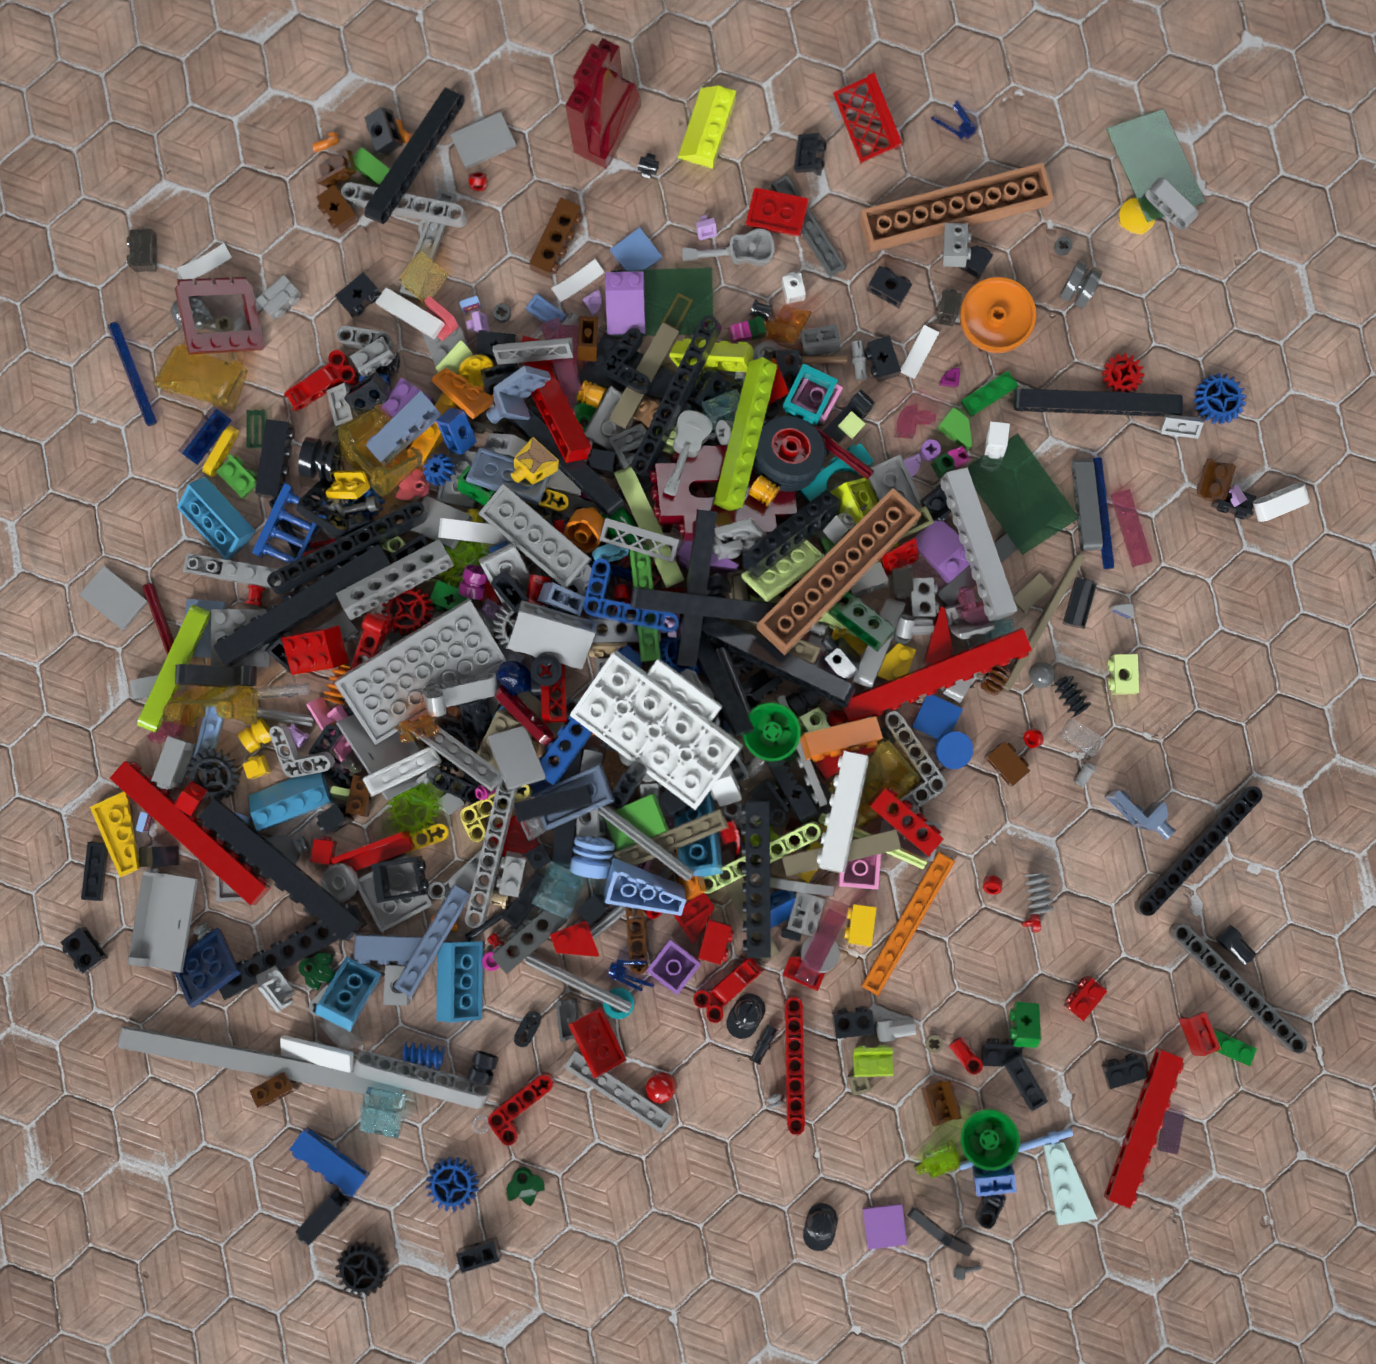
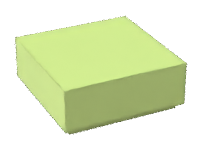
(851, 425)
(340, 793)

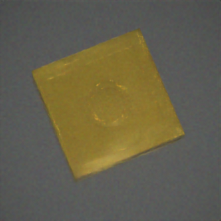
(423, 276)

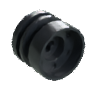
(319, 459)

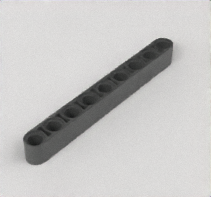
(1246, 992)

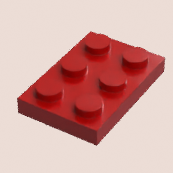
(777, 212)
(597, 1042)

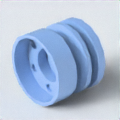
(592, 857)

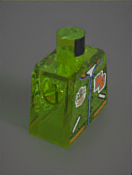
(945, 1156)

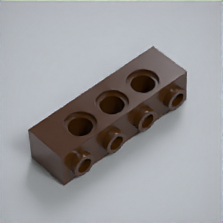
(563, 211)

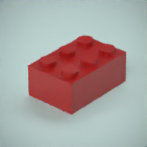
(315, 650)

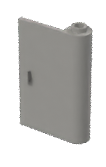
(382, 754)
(162, 921)

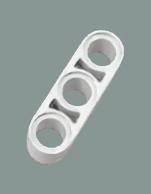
(1281, 502)

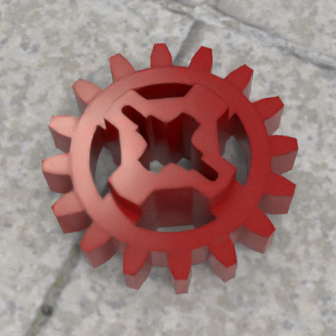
(1129, 376)

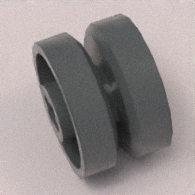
(1082, 285)

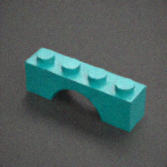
(819, 485)

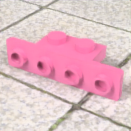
(325, 716)

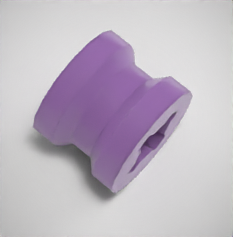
(930, 454)

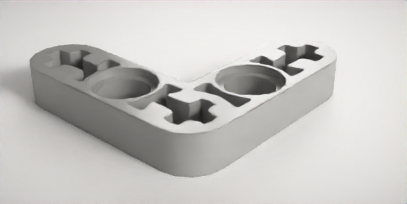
(293, 758)
(801, 887)

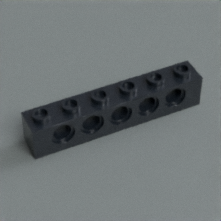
(791, 533)

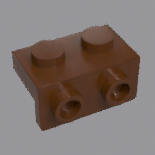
(941, 1102)

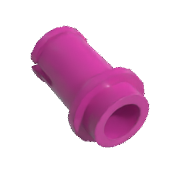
(483, 792)

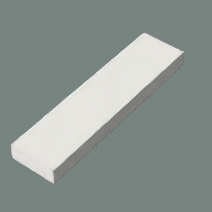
(410, 313)
(470, 531)
(402, 770)
(316, 1053)

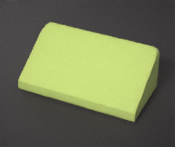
(454, 358)

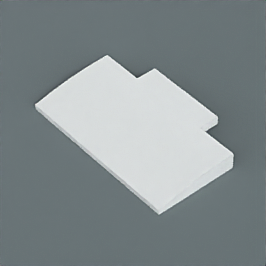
(659, 723)

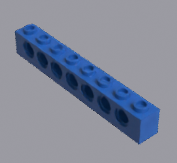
(553, 774)

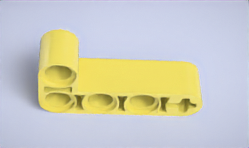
(481, 814)

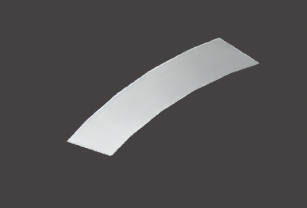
(205, 263)
(578, 280)
(919, 351)

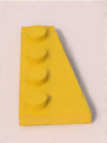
(117, 830)

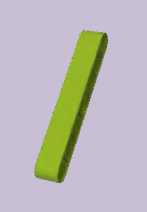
(180, 653)

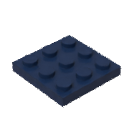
(207, 968)

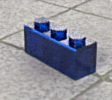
(204, 435)

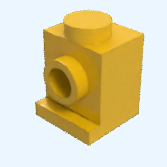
(256, 767)

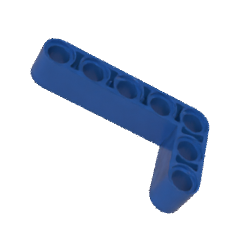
(623, 608)

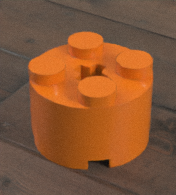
(585, 529)

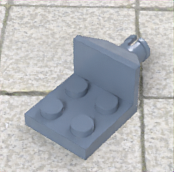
(511, 392)
(1151, 819)

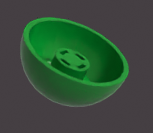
(763, 739)
(1002, 1134)

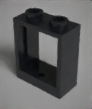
(382, 884)
(322, 1217)

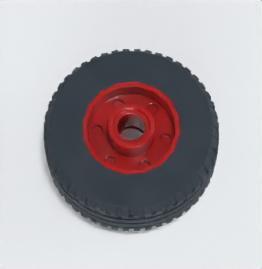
(789, 453)

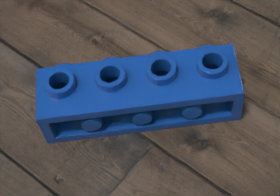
(329, 1161)

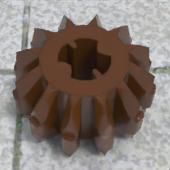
(995, 680)

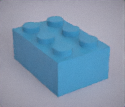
(348, 993)

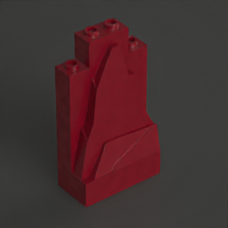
(601, 104)

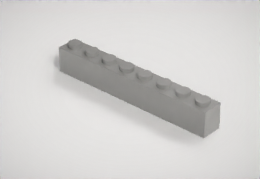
(978, 544)

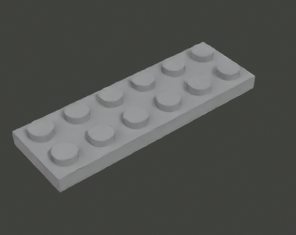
(534, 536)

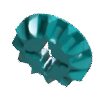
(614, 1012)

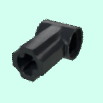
(1232, 941)

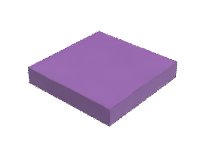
(884, 1226)

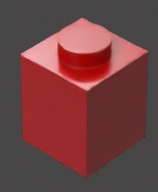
(191, 798)
(323, 850)

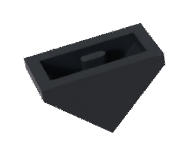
(510, 590)
(277, 651)
(159, 856)

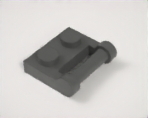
(626, 442)

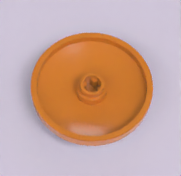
(997, 315)

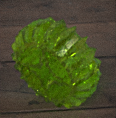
(449, 576)
(416, 817)

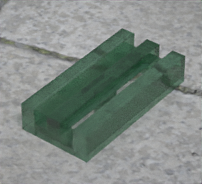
(256, 413)

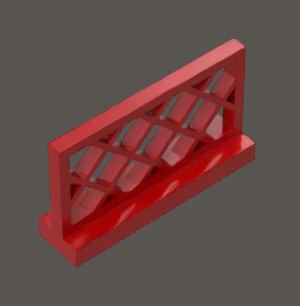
(882, 110)

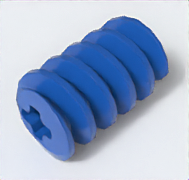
(423, 1056)

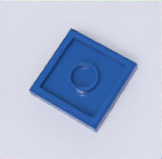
(936, 717)

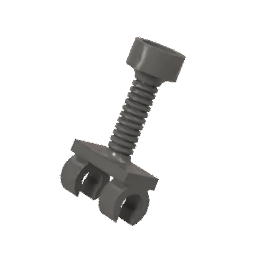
(336, 504)

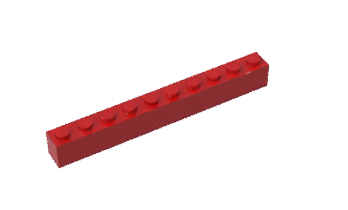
(938, 674)
(191, 833)

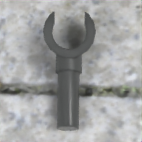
(959, 1271)

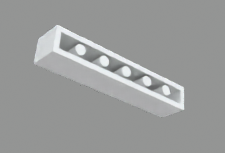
(843, 812)

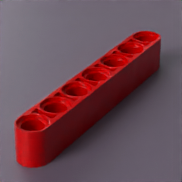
(797, 1074)

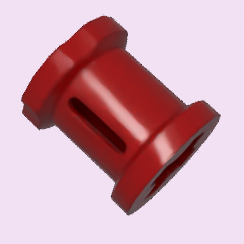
(254, 595)

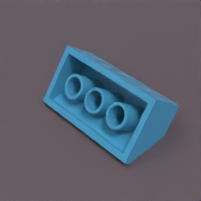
(215, 518)
(289, 800)
(704, 854)
(459, 981)

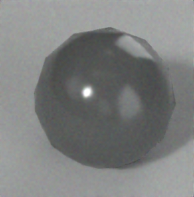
(1042, 674)

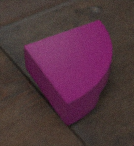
(950, 378)

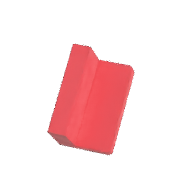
(442, 314)

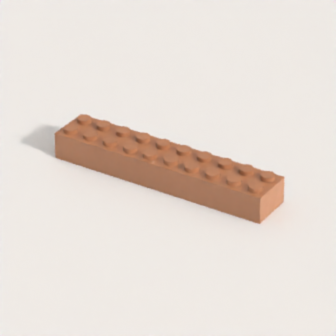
(964, 203)
(838, 571)

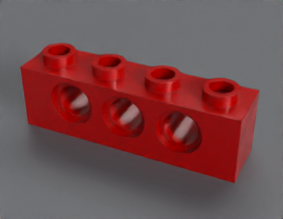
(927, 842)

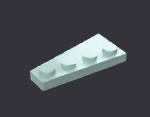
(1067, 1191)

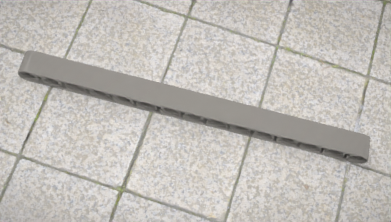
(243, 1060)

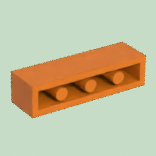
(841, 738)

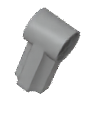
(910, 626)
(891, 1029)

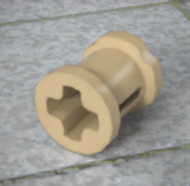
(499, 899)

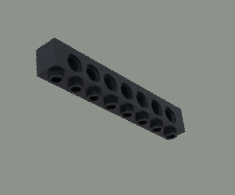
(762, 947)
(284, 960)

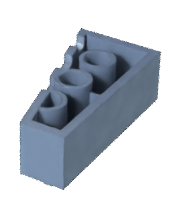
(403, 428)

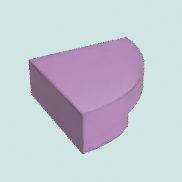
(593, 302)
(913, 464)
(1237, 495)

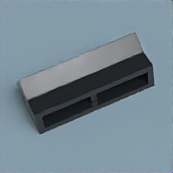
(1079, 603)

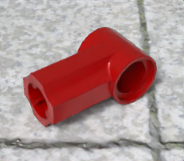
(965, 1054)

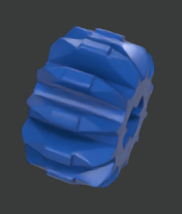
(439, 469)

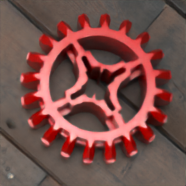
(421, 599)

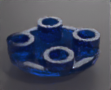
(514, 677)

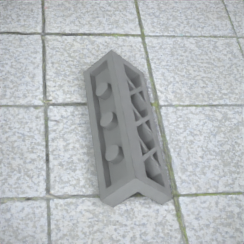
(533, 351)
(628, 529)

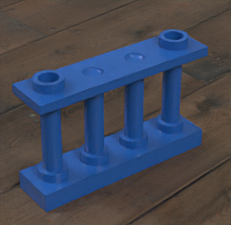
(271, 530)

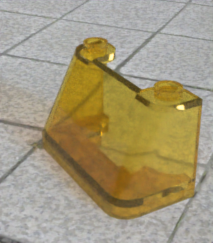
(202, 378)
(352, 444)
(230, 703)
(884, 769)

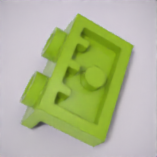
(873, 1061)

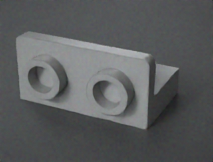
(372, 357)
(340, 408)

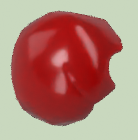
(661, 1087)

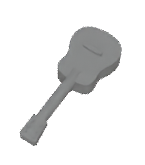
(753, 248)
(691, 432)

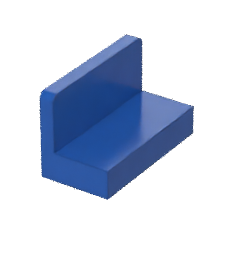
(781, 906)

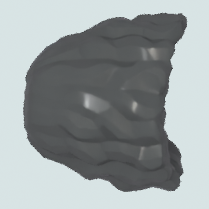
(200, 313)

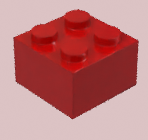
(714, 942)

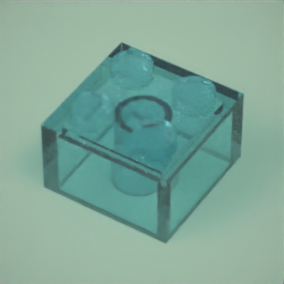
(559, 890)
(383, 1112)

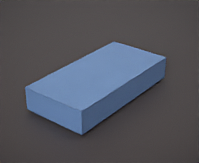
(544, 310)

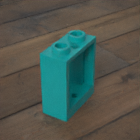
(817, 377)

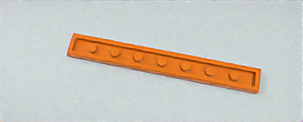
(908, 923)

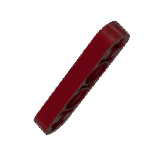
(524, 715)

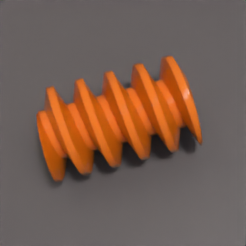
(334, 694)

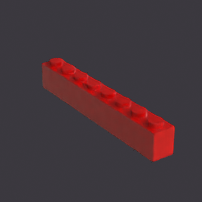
(1143, 1128)

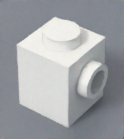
(793, 288)

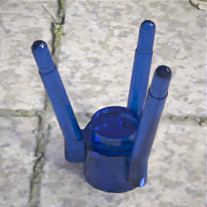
(967, 128)
(619, 972)

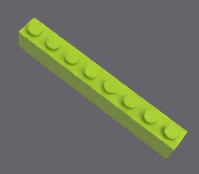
(745, 434)

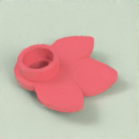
(410, 485)

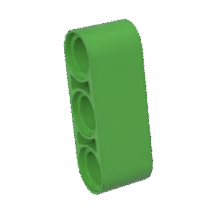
(370, 166)

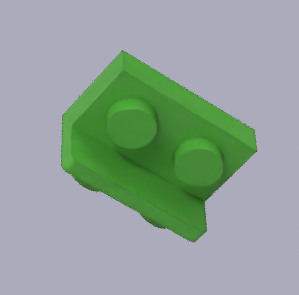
(237, 477)

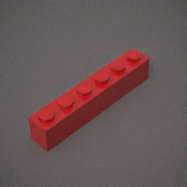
(560, 417)

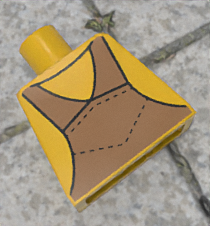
(534, 463)

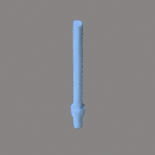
(1051, 1137)

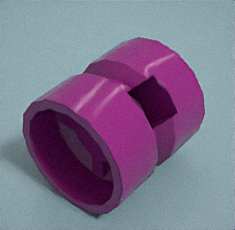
(472, 585)

